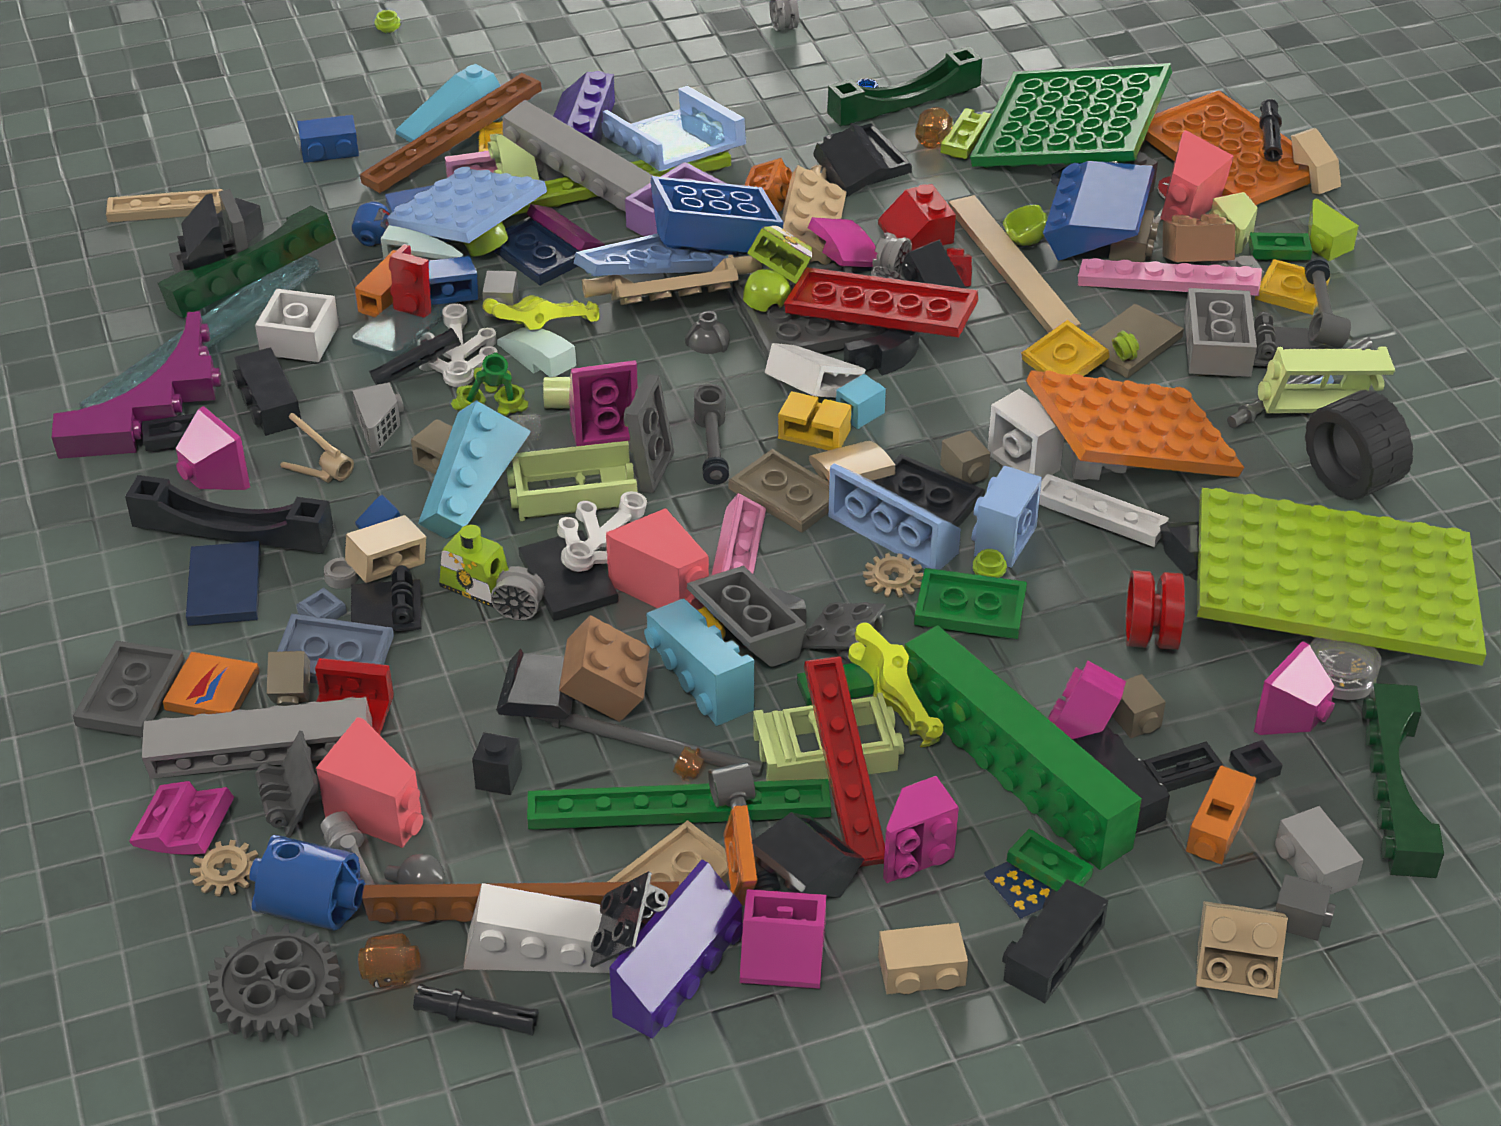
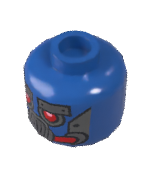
(370, 223)

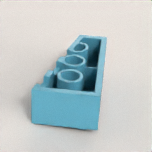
(702, 661)

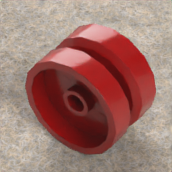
(1162, 610)

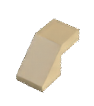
(1312, 150)

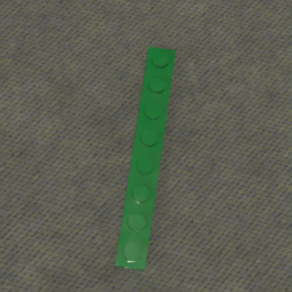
(670, 804)

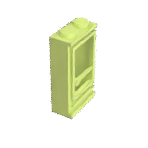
(1357, 365)
(606, 459)
(781, 750)

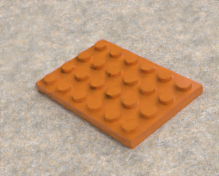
(1237, 132)
(1133, 424)

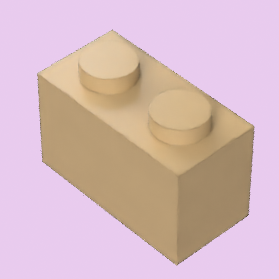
(383, 547)
(922, 958)

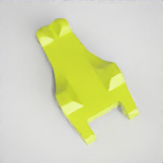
(535, 311)
(888, 670)

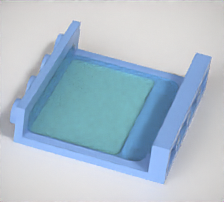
(679, 136)

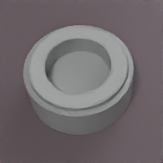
(339, 574)

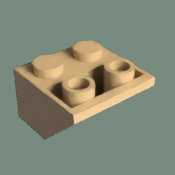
(1240, 949)

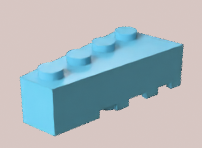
(471, 464)

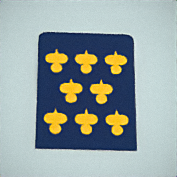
(1018, 889)

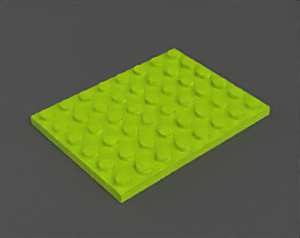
(1338, 576)

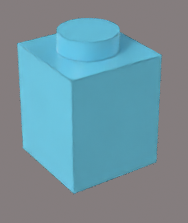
(865, 397)

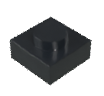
(1256, 761)

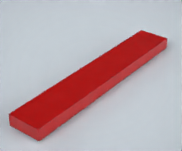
(845, 759)

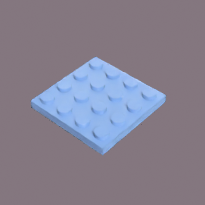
(466, 204)

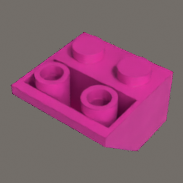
(1089, 701)
(920, 830)
(783, 938)

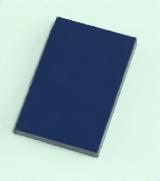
(537, 251)
(223, 583)

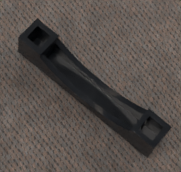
(162, 507)

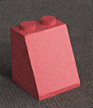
(1195, 178)
(655, 560)
(371, 785)

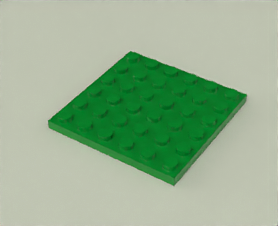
(1072, 116)

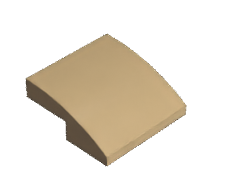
(862, 458)

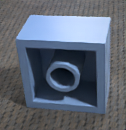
(1007, 513)

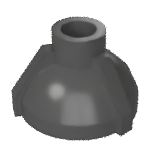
(708, 334)

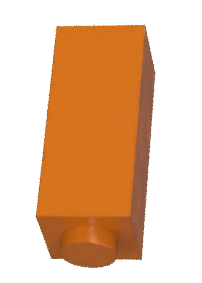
(374, 290)
(1220, 815)

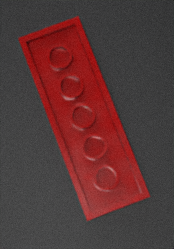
(882, 302)

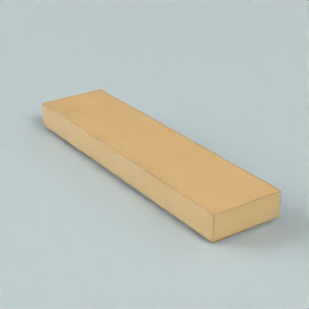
(157, 205)

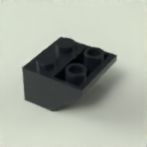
(807, 856)

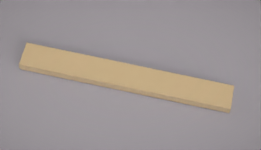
(1011, 263)

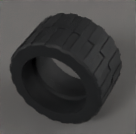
(1359, 444)

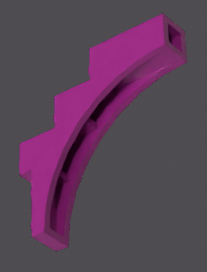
(117, 423)

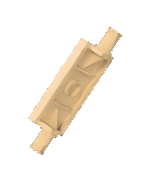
(810, 197)
(629, 292)

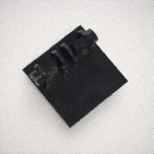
(388, 603)
(622, 915)

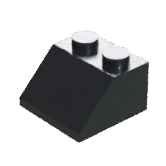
(201, 236)

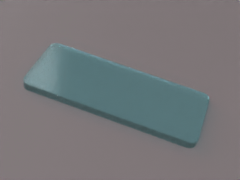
(396, 331)

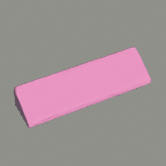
(739, 535)

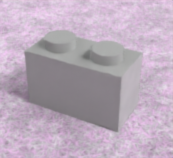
(1318, 850)

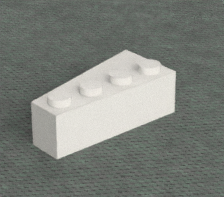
(532, 932)

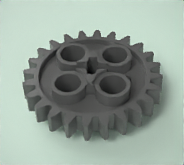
(274, 982)

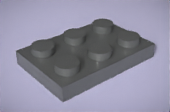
(649, 433)
(129, 688)

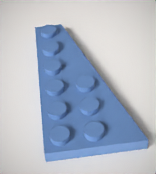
(647, 256)

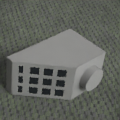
(377, 413)

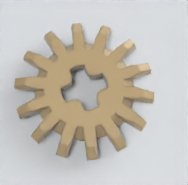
(907, 575)
(216, 858)

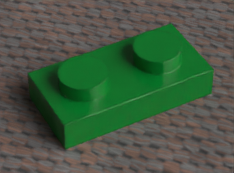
(1280, 246)
(1048, 861)

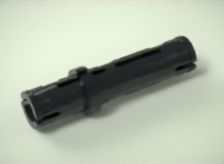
(1270, 124)
(426, 352)
(475, 1009)

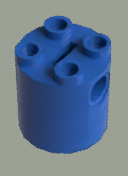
(307, 883)

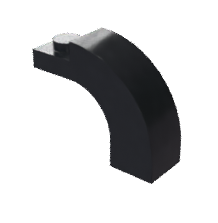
(883, 352)

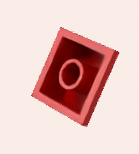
(920, 216)

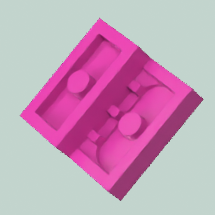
(845, 241)
(182, 819)

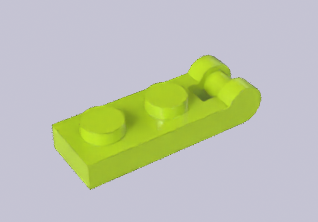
(965, 133)

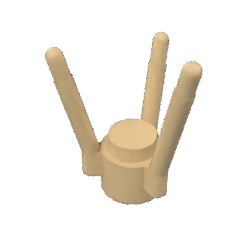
(332, 461)

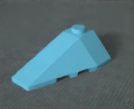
(454, 96)

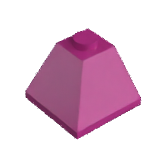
(212, 454)
(1295, 695)

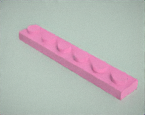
(1167, 276)

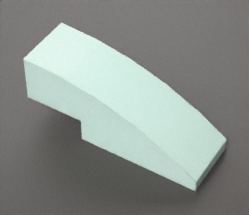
(421, 244)
(539, 350)

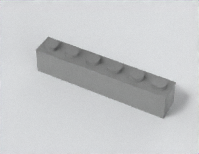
(573, 154)
(245, 736)

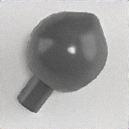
(416, 870)

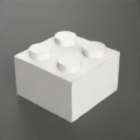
(297, 324)
(1024, 435)

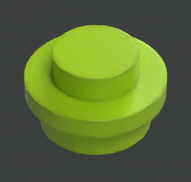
(387, 21)
(1125, 346)
(989, 563)

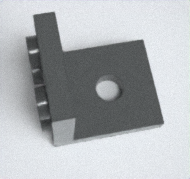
(234, 230)

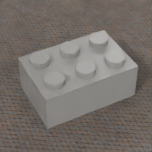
(1220, 332)

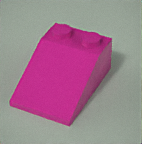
(599, 402)

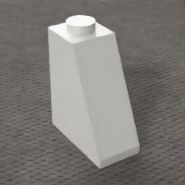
(810, 370)

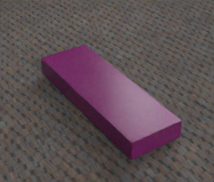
(563, 227)

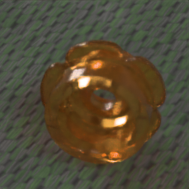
(688, 763)

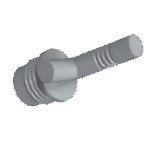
(343, 834)

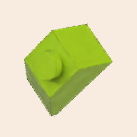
(1330, 231)

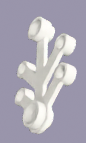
(458, 371)
(583, 555)

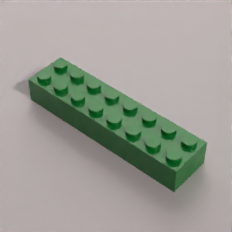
(1023, 749)

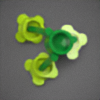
(492, 374)

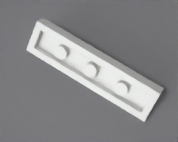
(1101, 510)

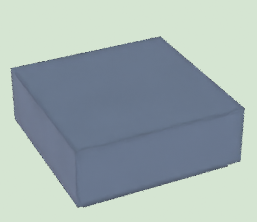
(322, 605)

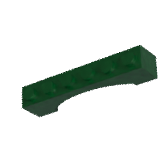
(953, 74)
(205, 285)
(1409, 838)

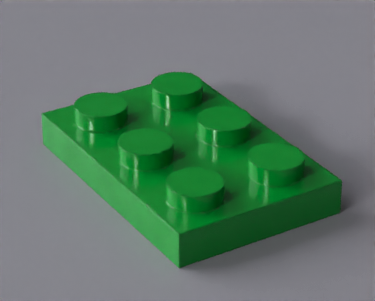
(970, 603)

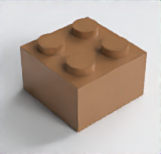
(1198, 240)
(605, 668)

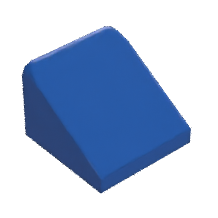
(377, 512)

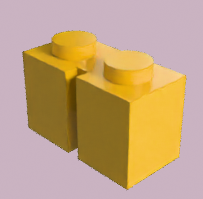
(814, 423)

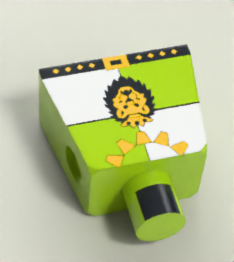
(781, 252)
(472, 565)

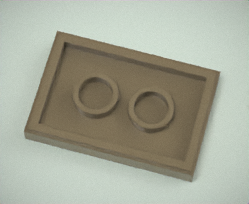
(1150, 330)
(784, 490)

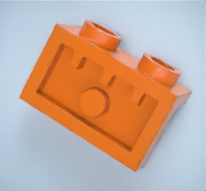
(773, 178)

